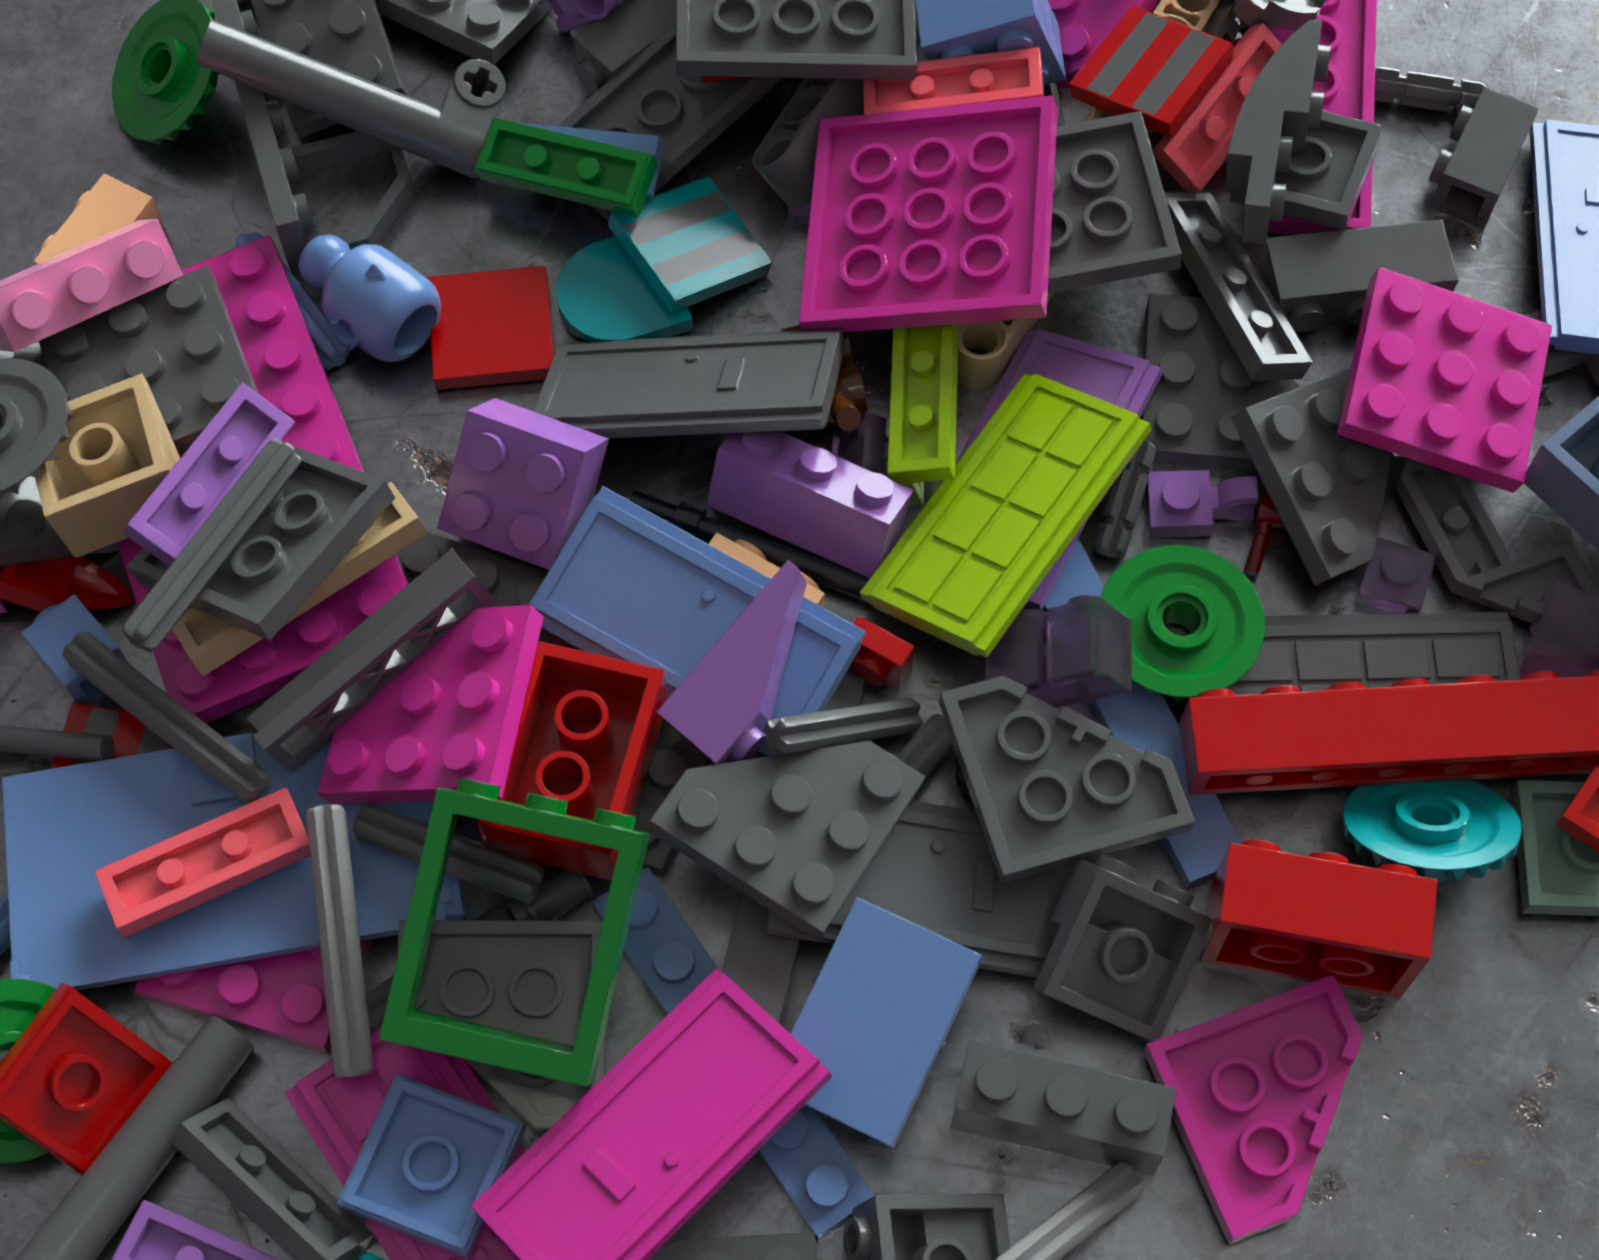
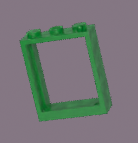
(486, 1043)

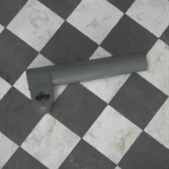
(441, 135)
(140, 1148)

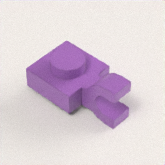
(1187, 503)

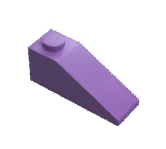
(738, 680)

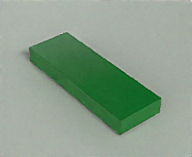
(566, 167)

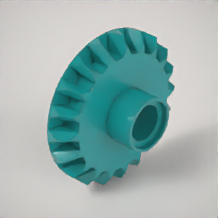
(1433, 827)

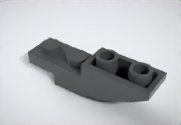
(1273, 125)

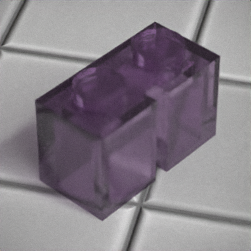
(1067, 653)

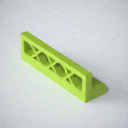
(923, 406)

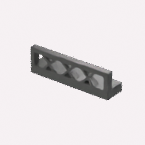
(366, 660)

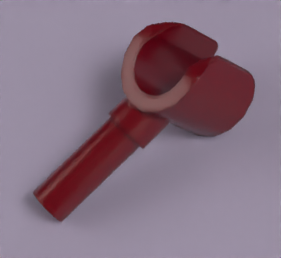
(1265, 518)

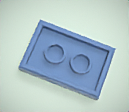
(881, 1017)

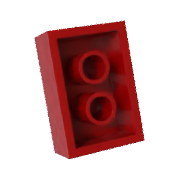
(582, 741)
(1319, 918)

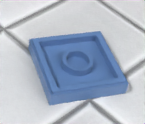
(429, 1164)

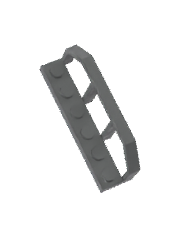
(283, 165)

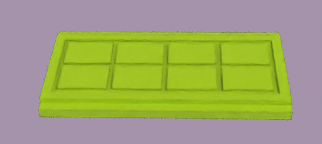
(1006, 514)

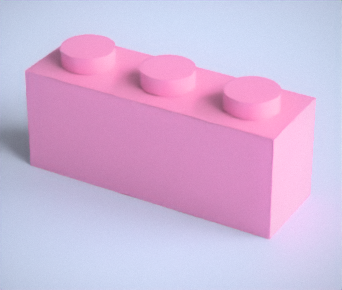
(84, 283)

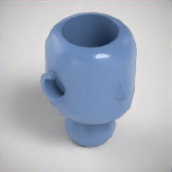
(371, 297)

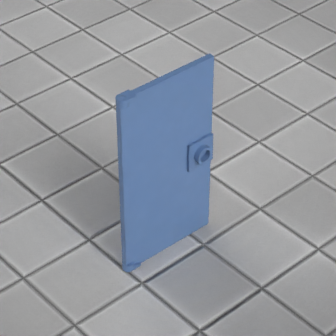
(97, 812)

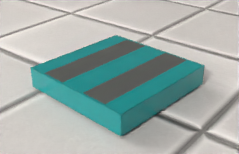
(690, 245)

